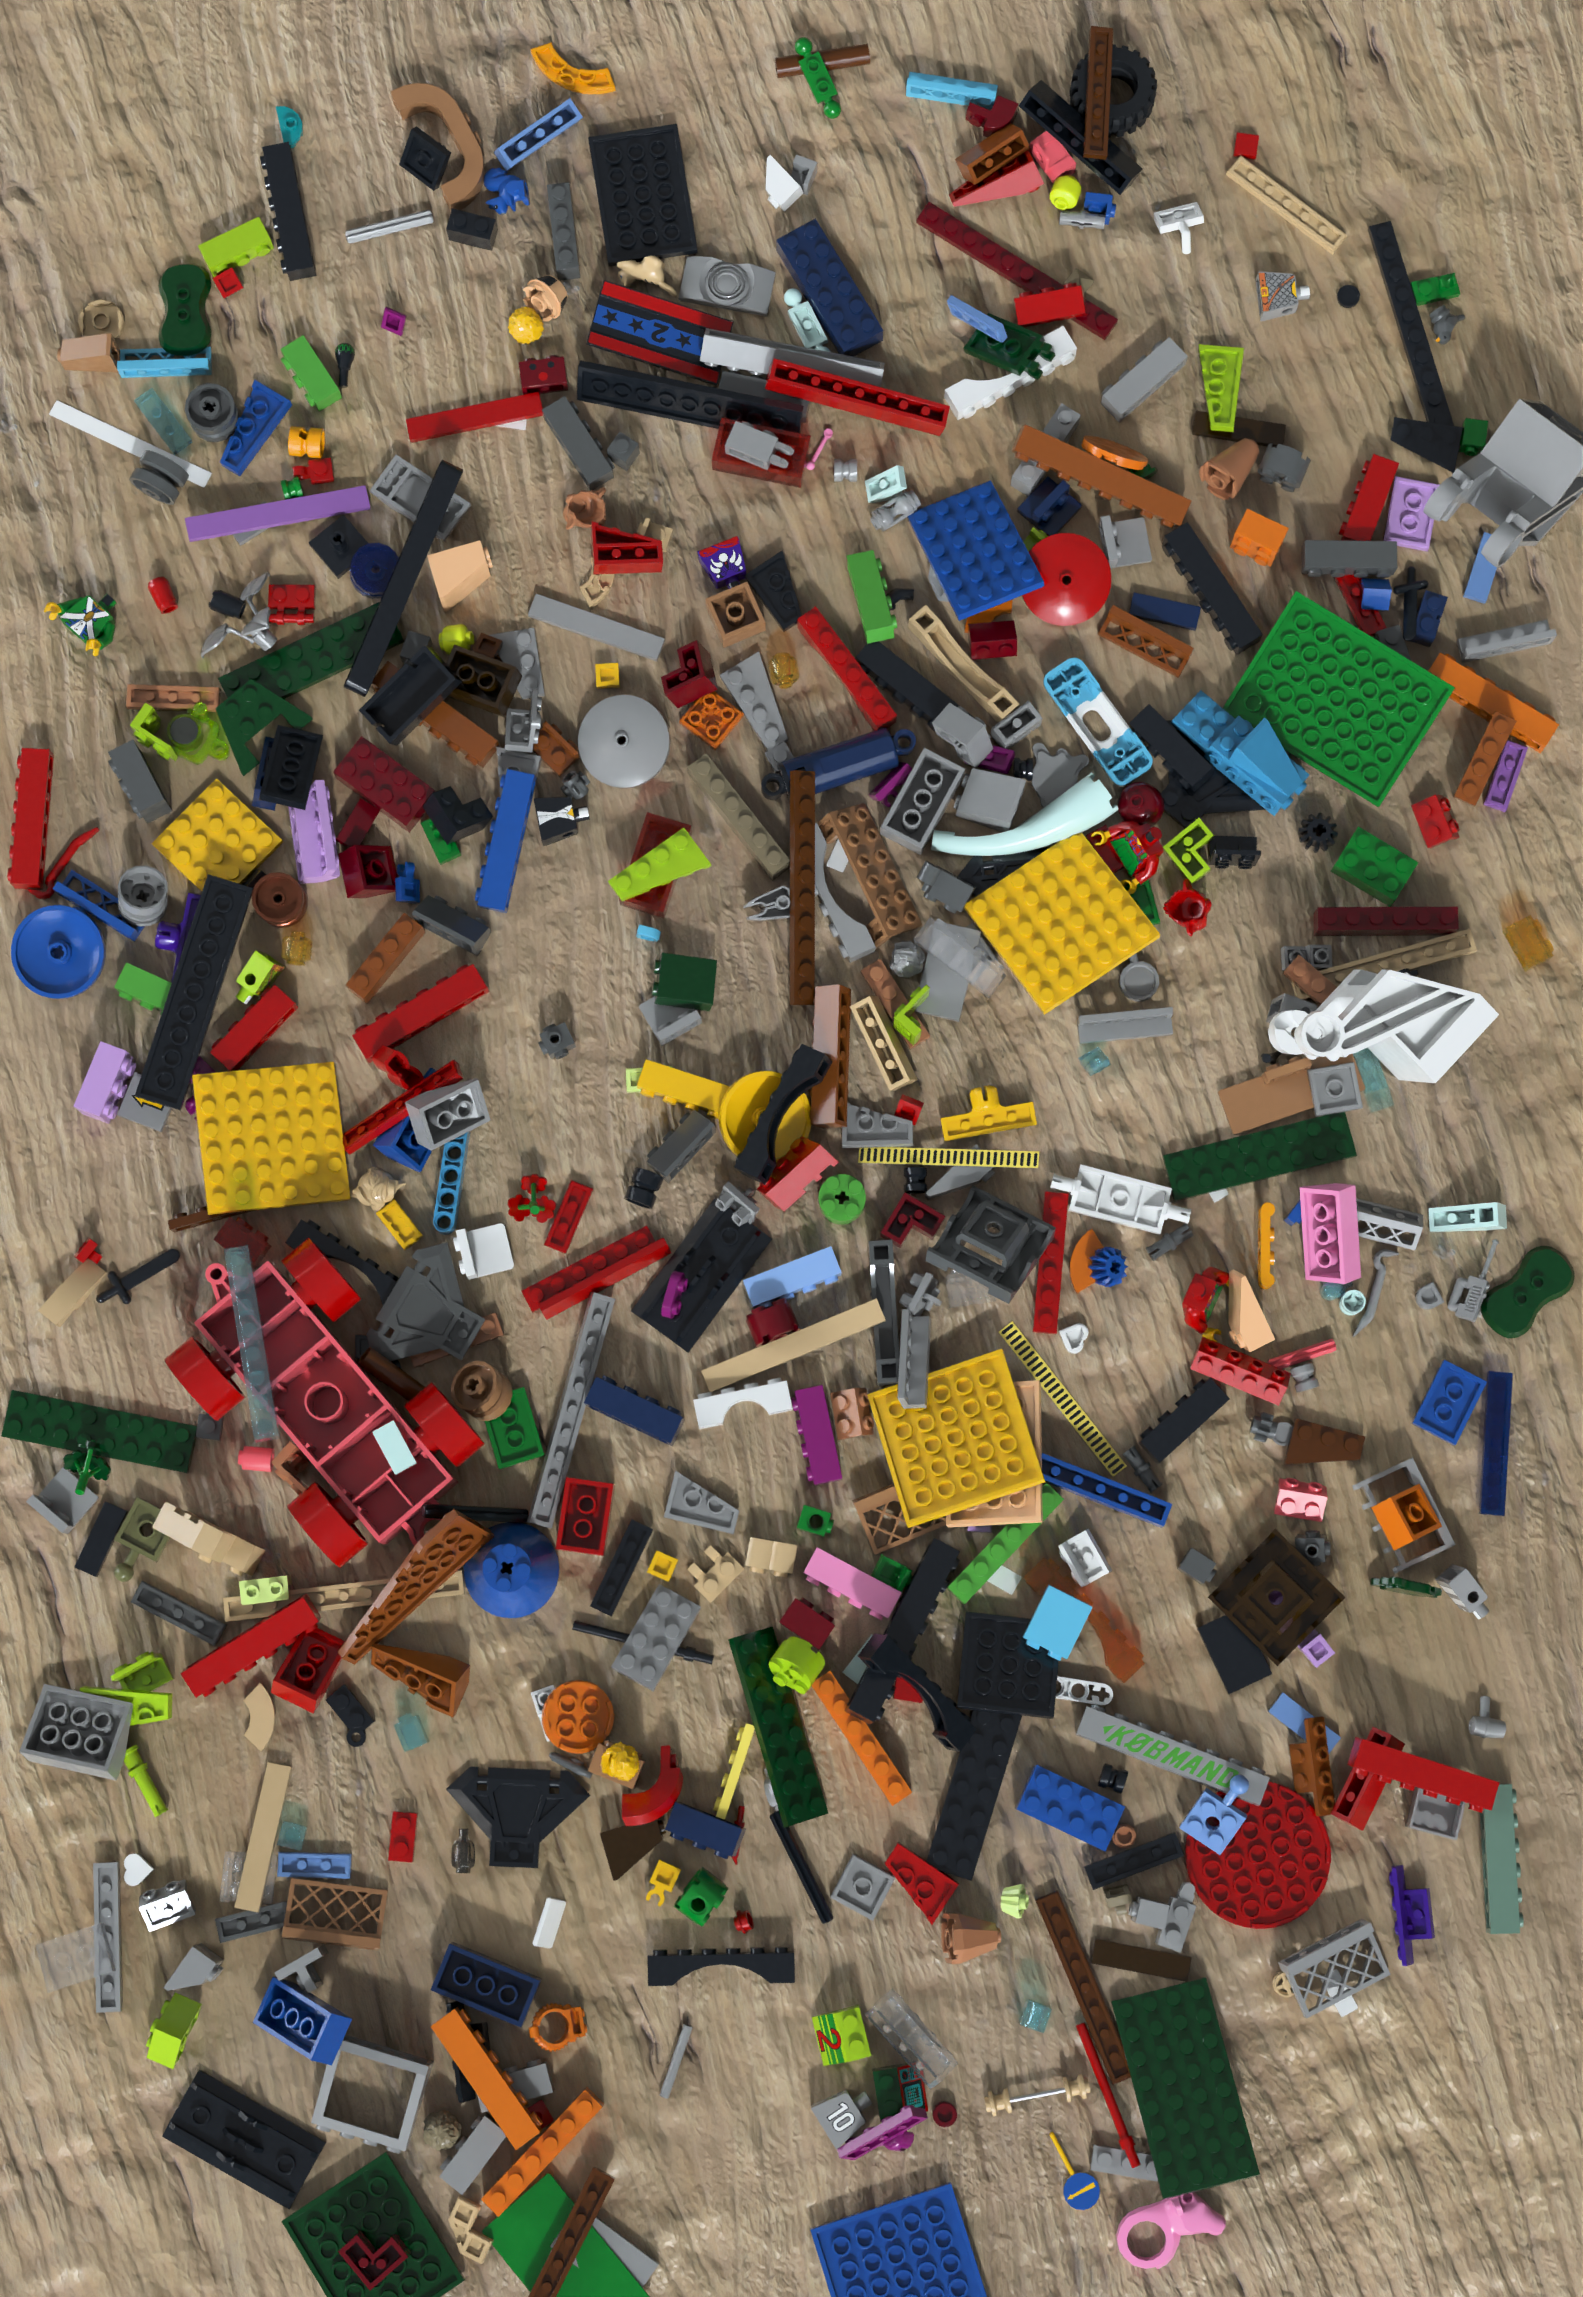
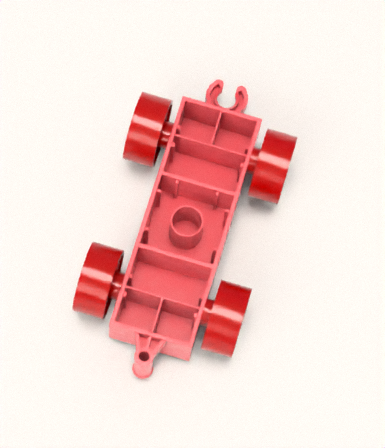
(328, 1406)

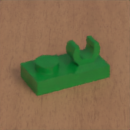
(1435, 289)
(442, 851)

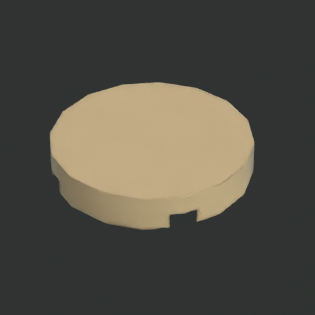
(101, 318)

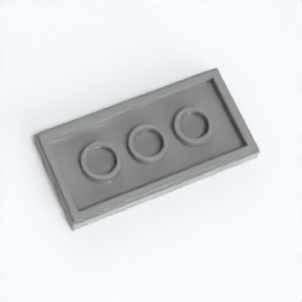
(946, 988)
(633, 2258)

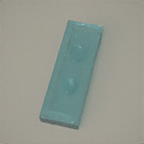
(163, 421)
(1376, 1087)

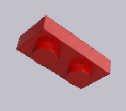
(403, 1836)

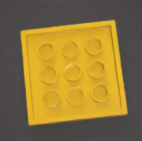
(217, 838)

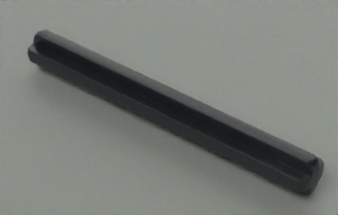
(477, 1513)
(802, 1869)

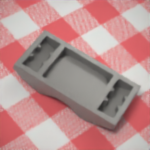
(727, 285)
(404, 489)

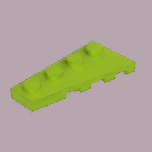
(1221, 380)
(666, 862)
(147, 1705)

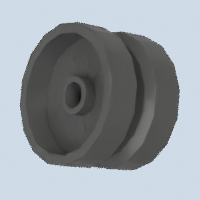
(211, 412)
(159, 477)

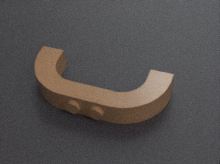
(431, 99)

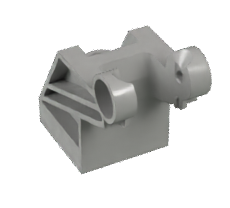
(1518, 480)

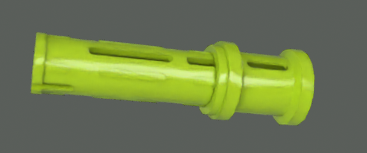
(138, 1770)

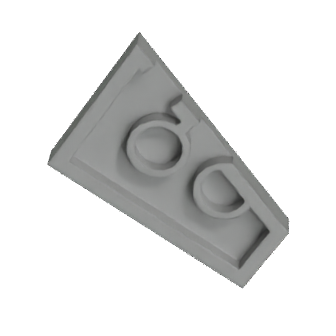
(522, 652)
(874, 1129)
(699, 1507)

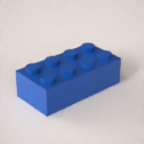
(1070, 1807)
(302, 2021)

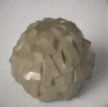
(441, 2130)

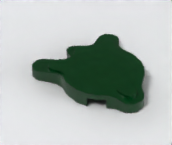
(1406, 1587)

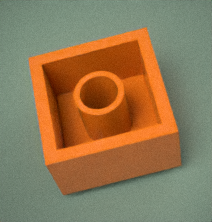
(1258, 538)
(1406, 1517)

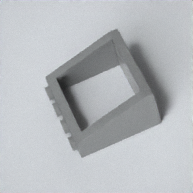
(385, 2055)

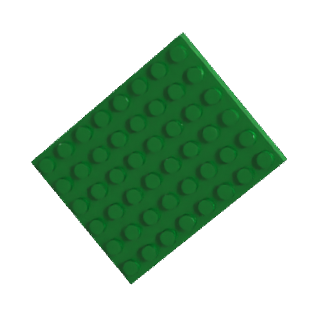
(1339, 698)

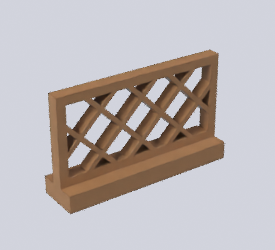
(883, 1497)
(328, 1935)

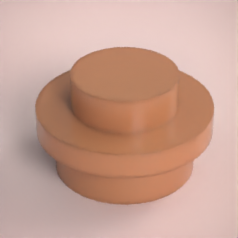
(1124, 1836)

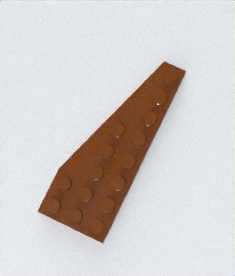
(423, 1571)

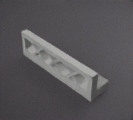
(1505, 641)
(1125, 1025)
(1389, 1217)
(914, 1360)

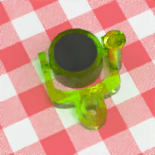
(188, 735)

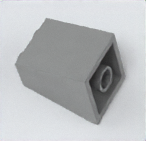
(990, 799)

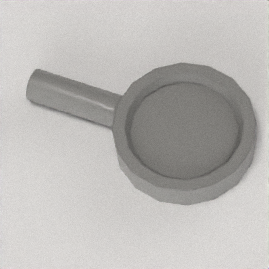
(1138, 980)

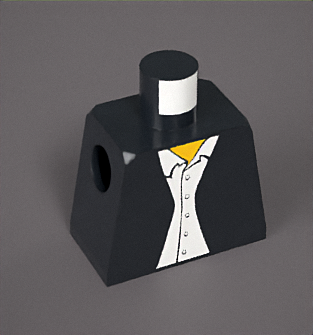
(558, 818)

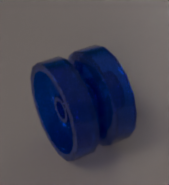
(376, 557)

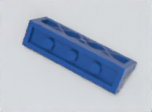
(94, 909)

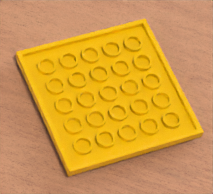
(1061, 921)
(270, 1137)
(960, 1447)

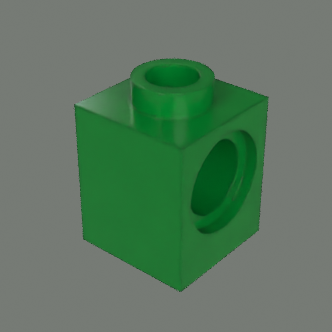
(1473, 436)
(807, 1513)

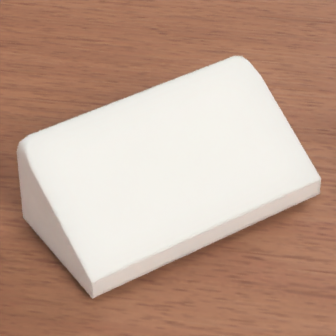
(549, 1922)

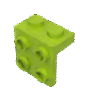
(145, 1674)

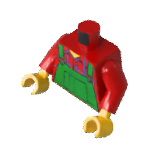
(1137, 849)
(1202, 1299)

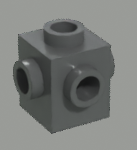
(554, 1033)
(1313, 1538)

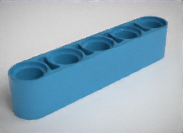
(453, 1188)

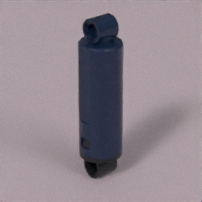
(843, 761)

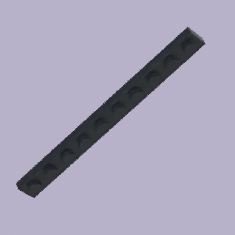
(1409, 324)

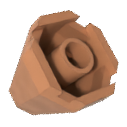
(967, 1937)

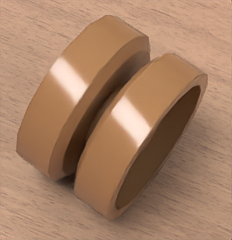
(481, 1391)

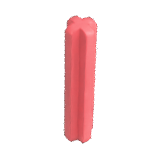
(1303, 1354)

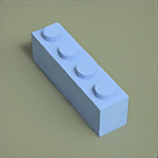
(793, 1277)

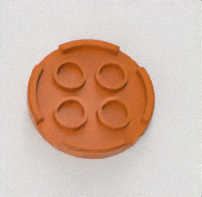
(1114, 452)
(577, 1716)

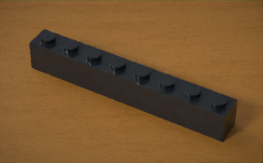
(905, 1626)

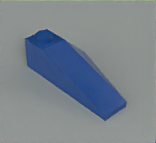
(401, 1144)

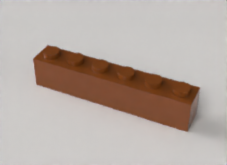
(450, 725)
(832, 1038)

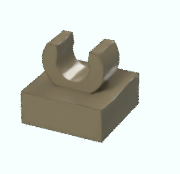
(1117, 1898)

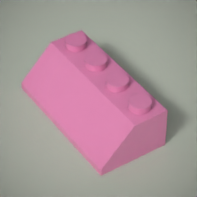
(1330, 1233)

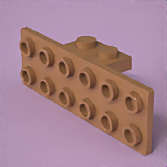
(1275, 1094)

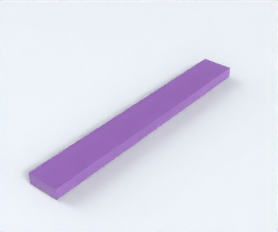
(277, 513)

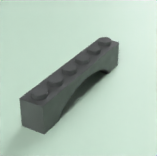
(886, 1333)

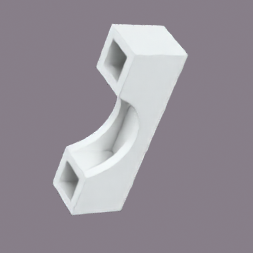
(772, 1397)

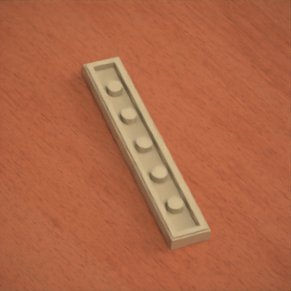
(1286, 205)
(263, 1837)

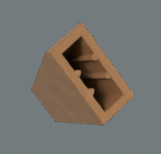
(90, 353)

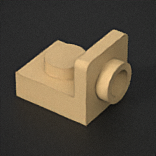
(656, 531)

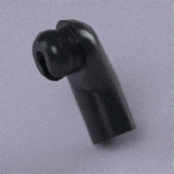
(900, 594)

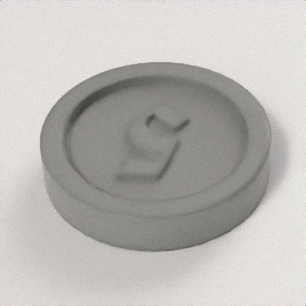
(1283, 1434)

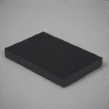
(1233, 1654)

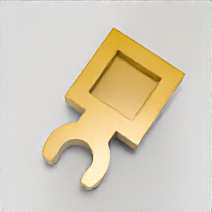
(664, 1879)

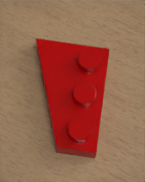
(921, 1880)

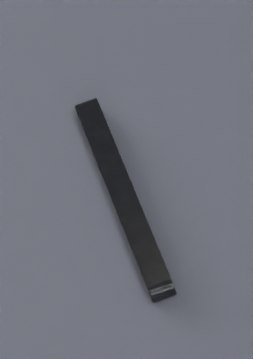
(403, 578)

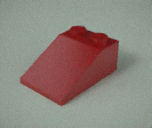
(308, 1669)

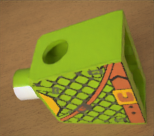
(262, 968)

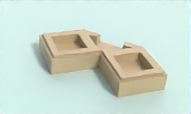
(469, 2241)

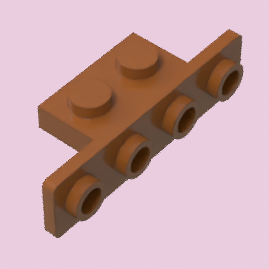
(1312, 1766)

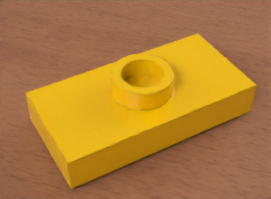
(399, 1224)

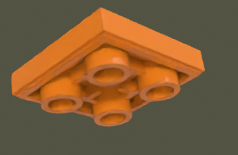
(711, 719)

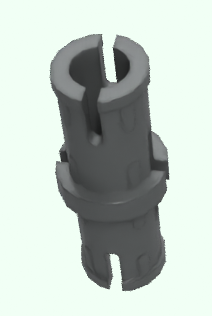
(1169, 1242)
(1142, 1469)

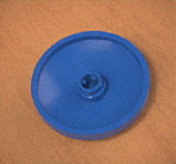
(58, 952)

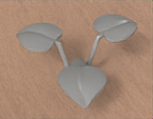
(257, 627)

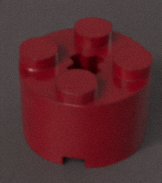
(772, 1322)

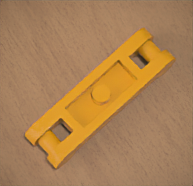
(1265, 1236)

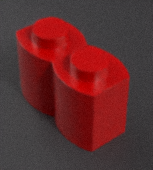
(397, 1067)

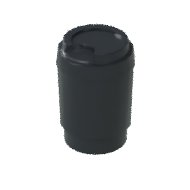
(227, 604)

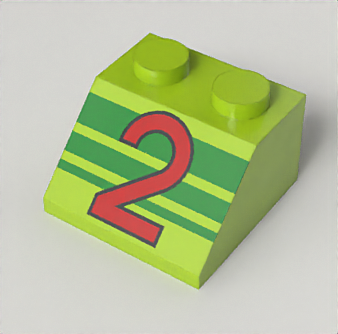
(841, 2036)

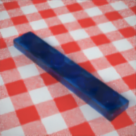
(1495, 1443)

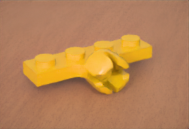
(987, 1116)

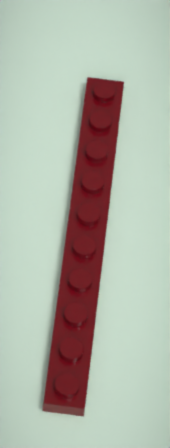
(1006, 264)

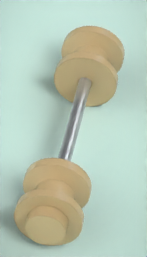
(1071, 2088)

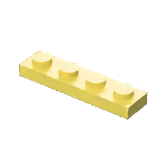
(730, 1780)

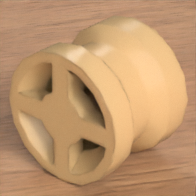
(1284, 1989)

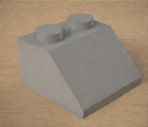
(196, 1968)

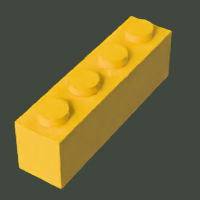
(681, 1087)

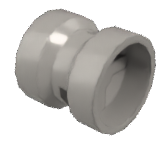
(845, 470)
(1304, 1377)

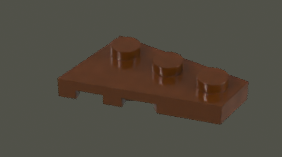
(1321, 1443)

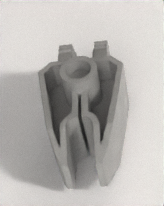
(779, 904)

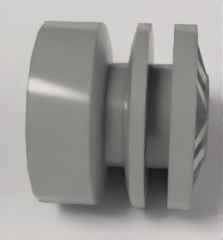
(142, 884)

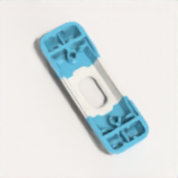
(1078, 692)

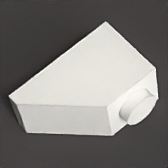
(780, 186)

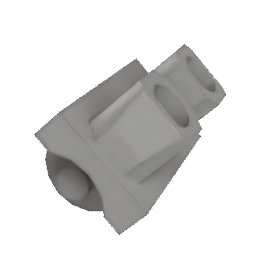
(740, 1202)
(925, 1295)

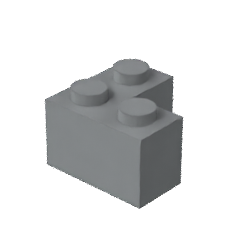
(964, 733)

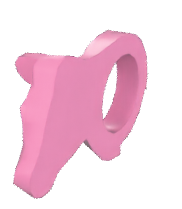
(1176, 2217)

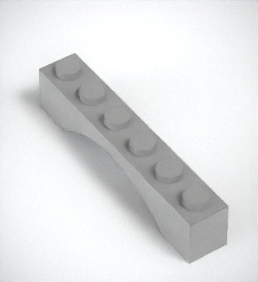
(852, 935)

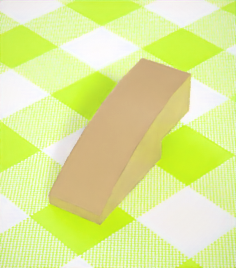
(72, 1292)

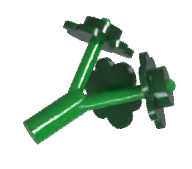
(77, 1460)

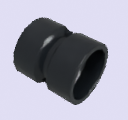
(643, 1189)

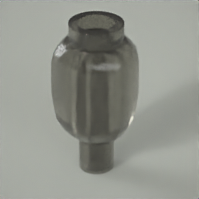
(463, 1853)

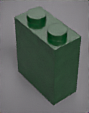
(684, 981)

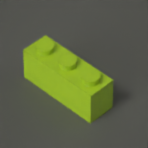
(236, 246)

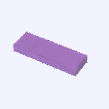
(1505, 776)

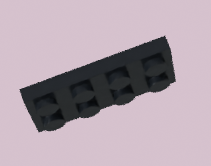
(291, 767)

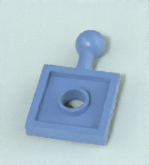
(1212, 1805)

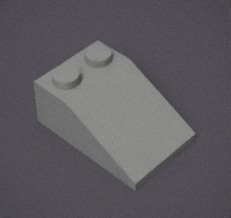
(447, 1113)

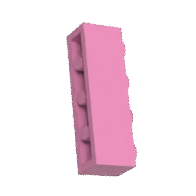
(852, 1583)

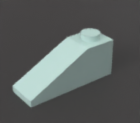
(1468, 1217)

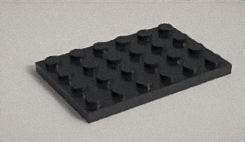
(642, 194)

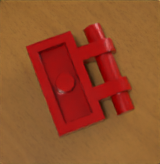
(291, 597)

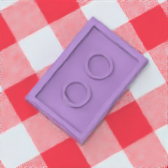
(1405, 516)

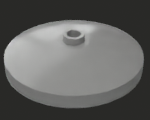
(645, 744)

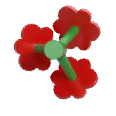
(539, 1208)

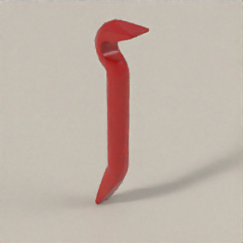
(62, 862)

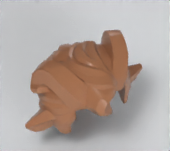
(584, 508)

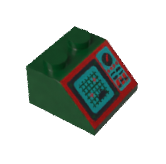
(896, 2088)

